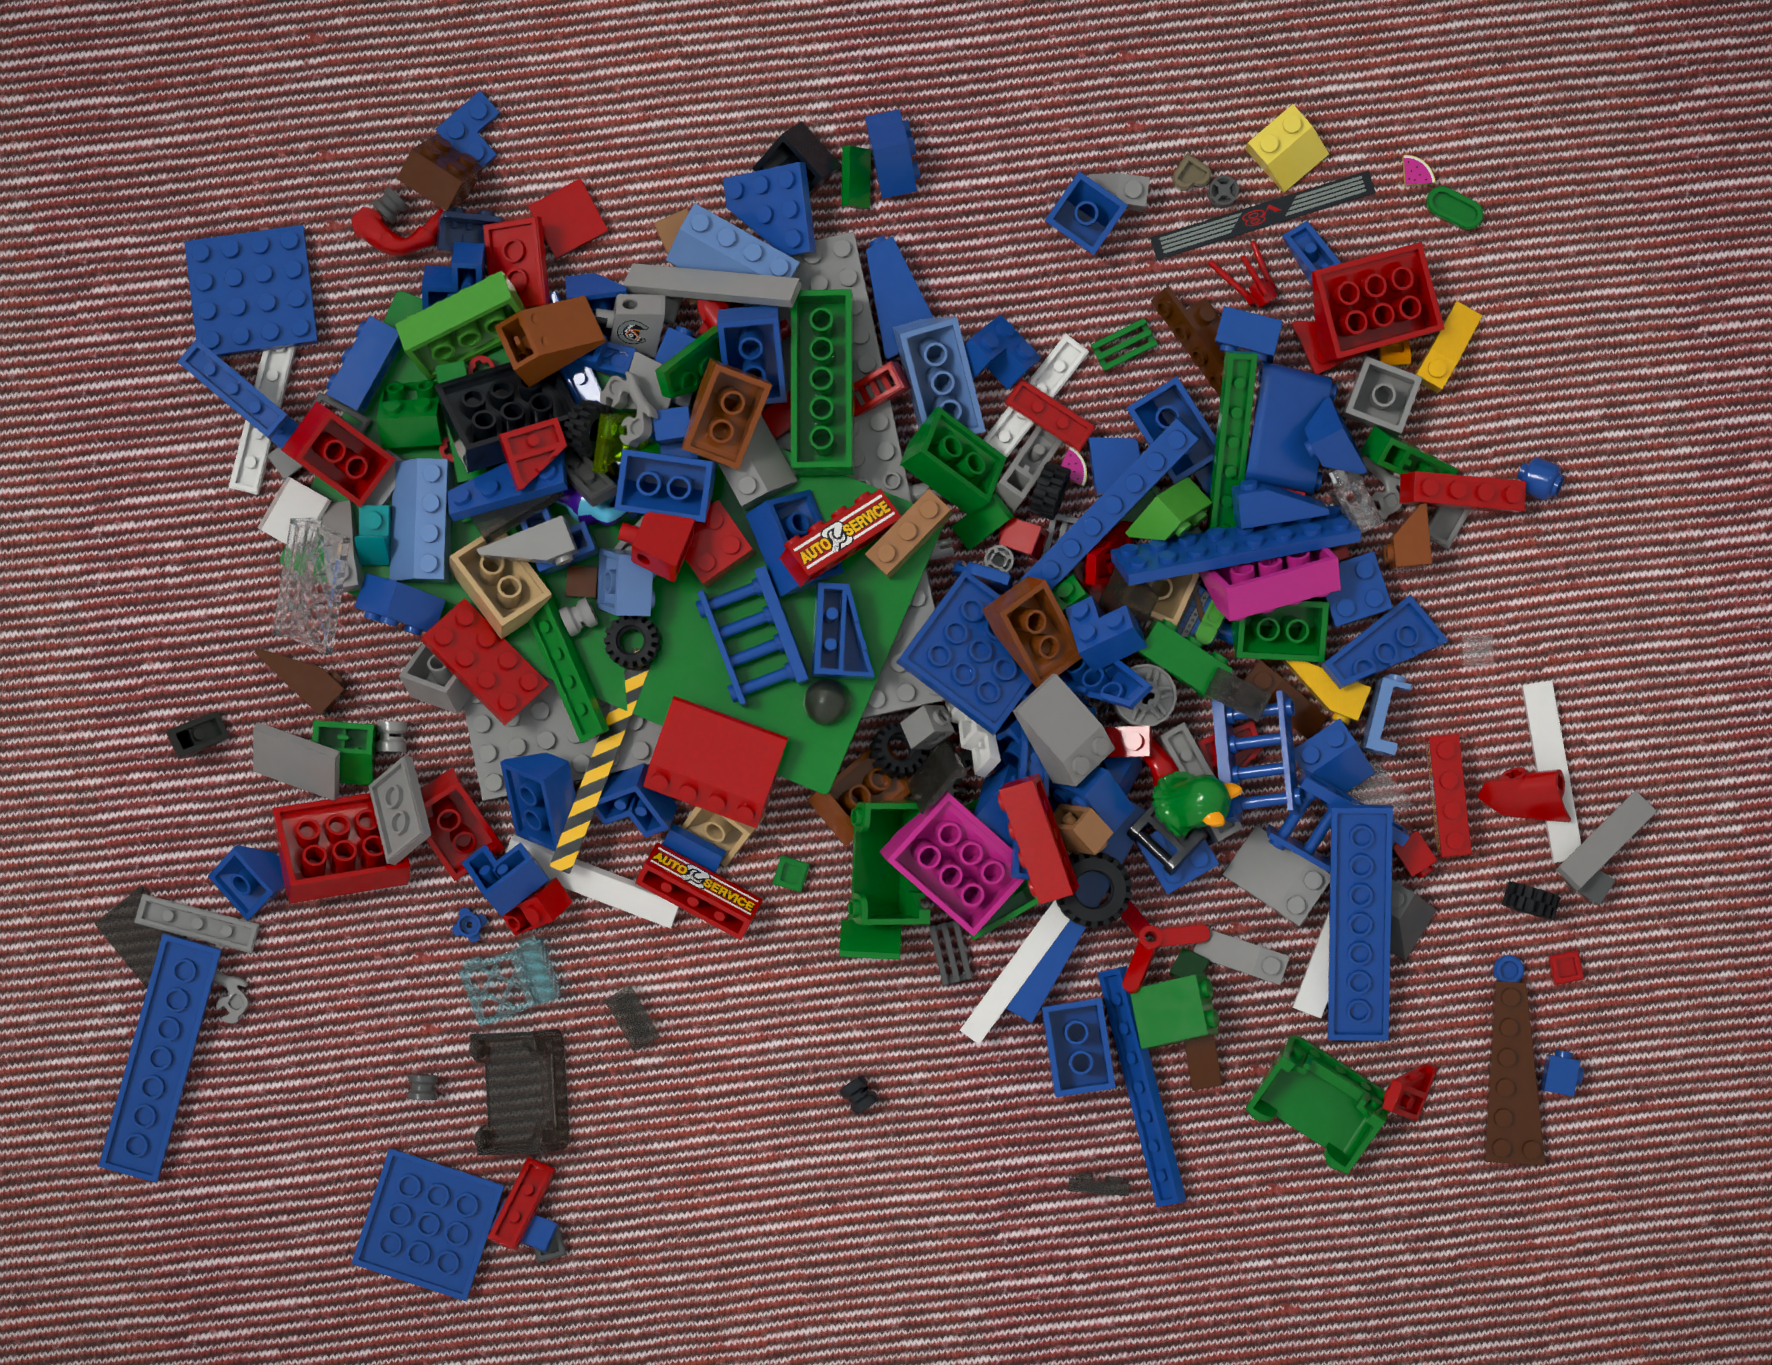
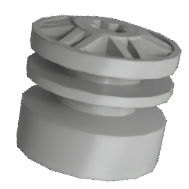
(1156, 709)

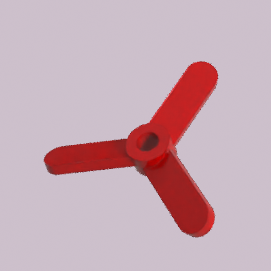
(1145, 950)

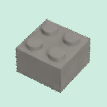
(1382, 396)

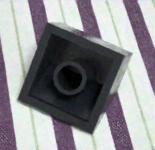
(801, 145)

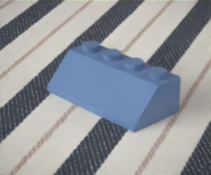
(717, 245)
(938, 370)
(421, 521)

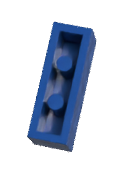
(364, 365)

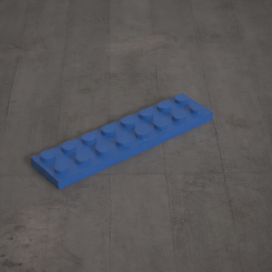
(1231, 547)
(1360, 922)
(160, 1057)

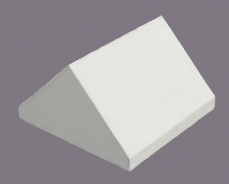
(292, 501)

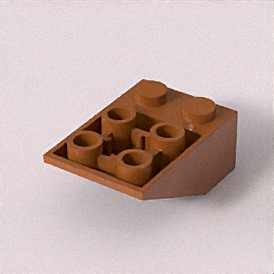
(549, 337)

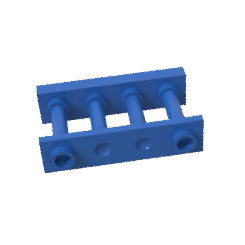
(238, 393)
(782, 641)
(1229, 745)
(1314, 788)

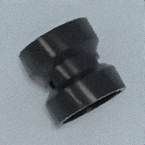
(859, 1095)

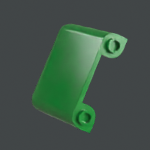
(879, 889)
(1321, 1101)

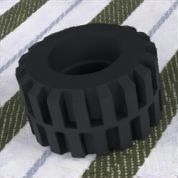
(1118, 898)

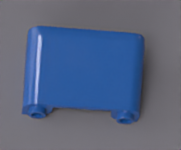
(1277, 437)

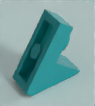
(374, 535)

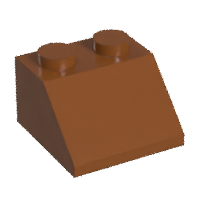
(1410, 542)

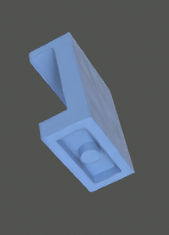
(1371, 737)

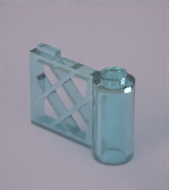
(533, 972)

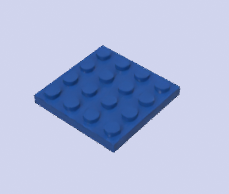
(252, 291)
(964, 658)
(428, 1224)

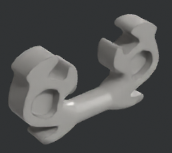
(616, 395)
(1389, 499)
(236, 1001)

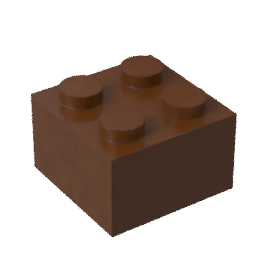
(440, 172)

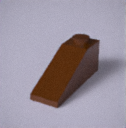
(313, 684)
(1307, 716)

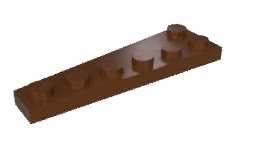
(1513, 1109)

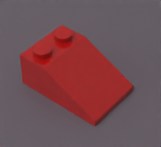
(456, 823)

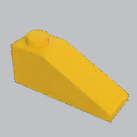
(1448, 347)
(1343, 703)

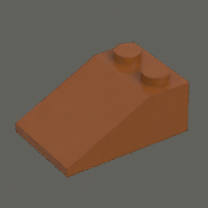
(725, 413)
(1033, 629)
(856, 784)

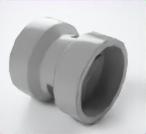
(1003, 562)
(578, 616)
(389, 743)

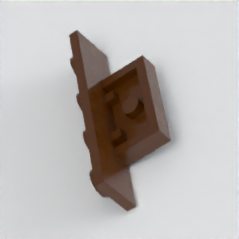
(1196, 331)

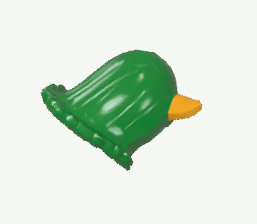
(1192, 801)

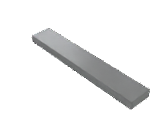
(712, 285)

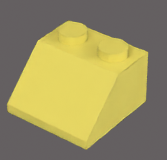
(1287, 148)

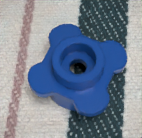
(477, 921)

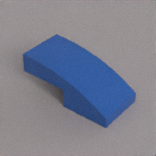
(609, 359)

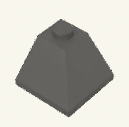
(1408, 919)

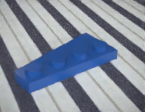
(497, 490)
(1386, 643)

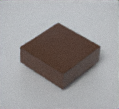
(582, 582)

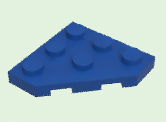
(775, 206)

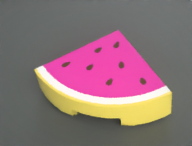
(1416, 171)
(1076, 463)

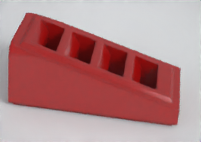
(902, 385)

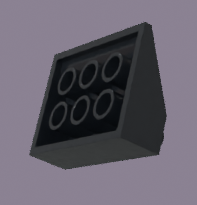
(497, 402)

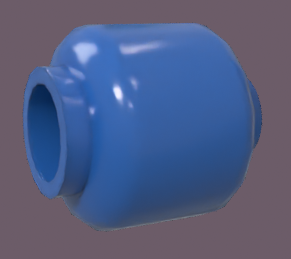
(1541, 478)

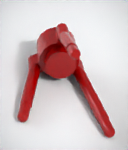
(1262, 290)

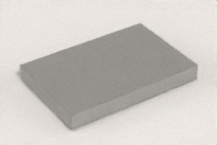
(296, 761)
(399, 810)

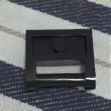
(1185, 845)

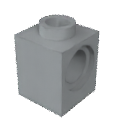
(927, 727)

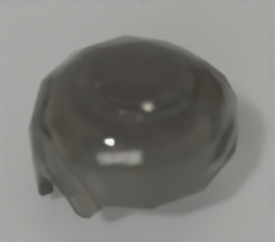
(827, 701)

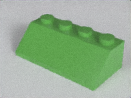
(459, 324)

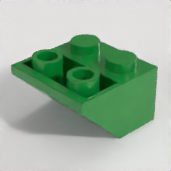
(410, 415)
(356, 746)

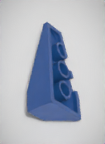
(1110, 684)

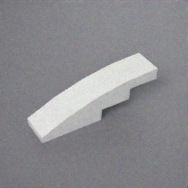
(977, 739)

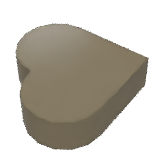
(1191, 173)

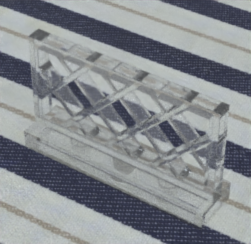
(298, 584)

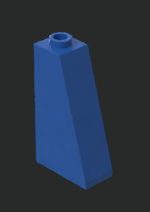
(894, 292)

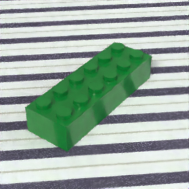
(822, 383)

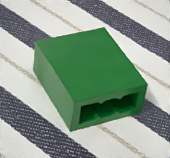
(1175, 1011)

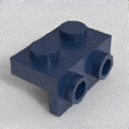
(462, 227)

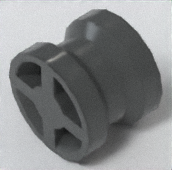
(1226, 187)
(390, 205)
(422, 1087)

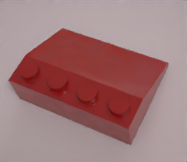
(1374, 302)
(715, 762)
(333, 849)

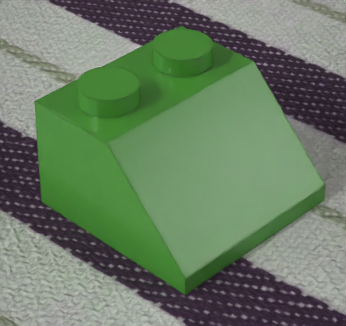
(1171, 512)

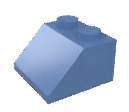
(623, 585)

